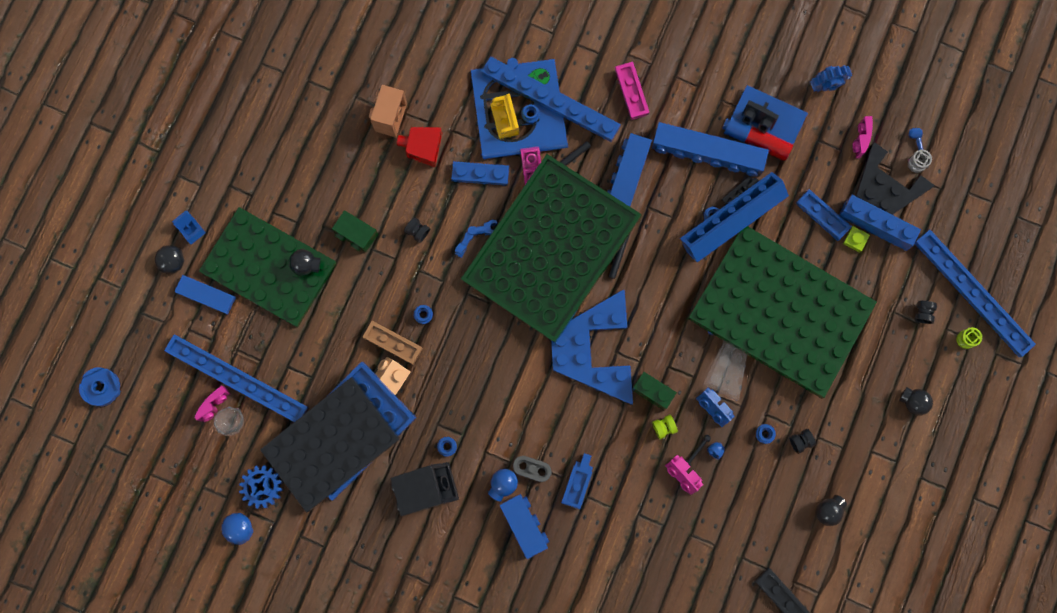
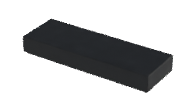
(779, 593)

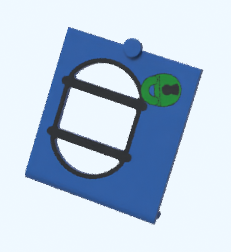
(547, 131)

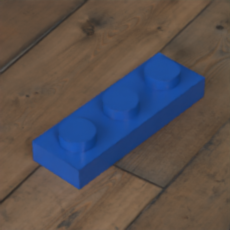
(480, 173)

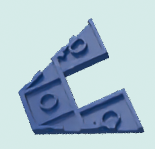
(573, 354)

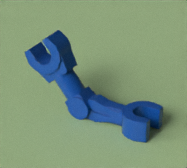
(473, 231)

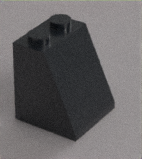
(424, 488)

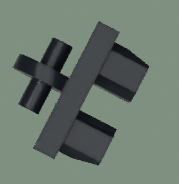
(759, 115)

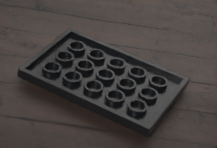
(330, 444)

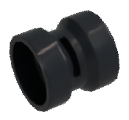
(417, 230)
(925, 312)
(802, 441)

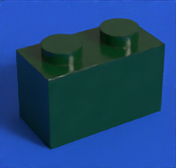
(354, 231)
(654, 391)

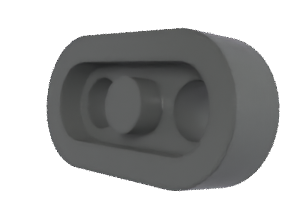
(532, 468)

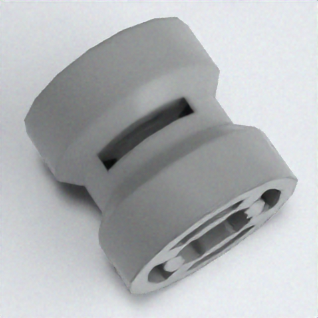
(918, 165)

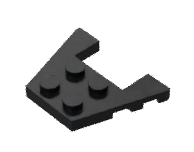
(884, 191)

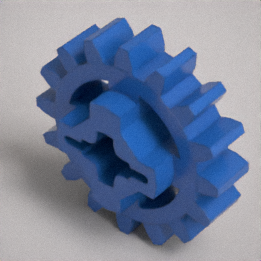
(831, 78)
(265, 480)

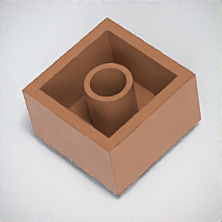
(388, 110)

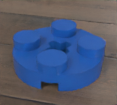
(110, 390)

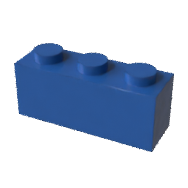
(524, 526)

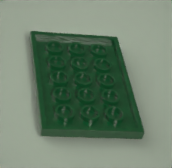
(255, 264)

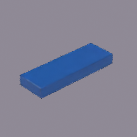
(823, 215)
(205, 294)

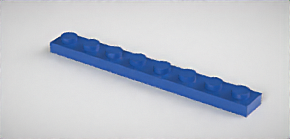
(551, 99)
(975, 293)
(235, 378)

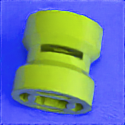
(967, 341)
(664, 426)

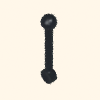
(706, 438)

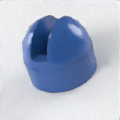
(716, 450)

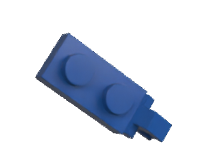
(578, 483)

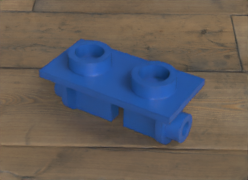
(720, 414)

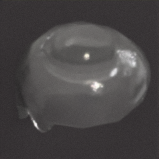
(229, 421)

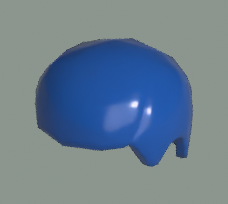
(237, 528)

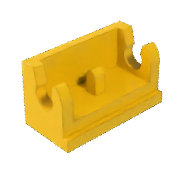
(504, 116)

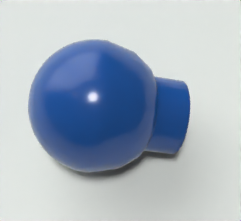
(503, 484)

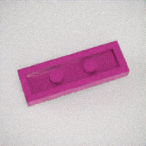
(632, 90)

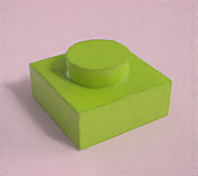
(856, 239)

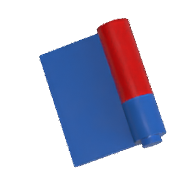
(782, 136)

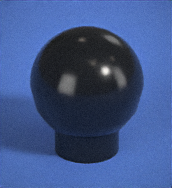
(303, 262)
(917, 401)
(831, 511)

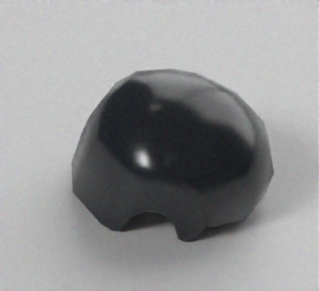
(169, 259)

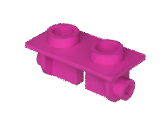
(689, 482)

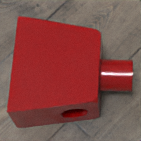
(422, 144)

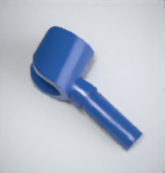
(916, 133)

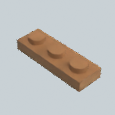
(392, 342)

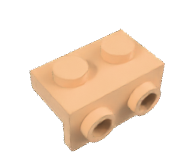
(392, 374)

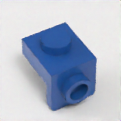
(188, 227)

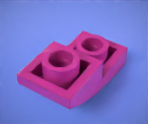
(862, 141)
(530, 161)
(207, 409)

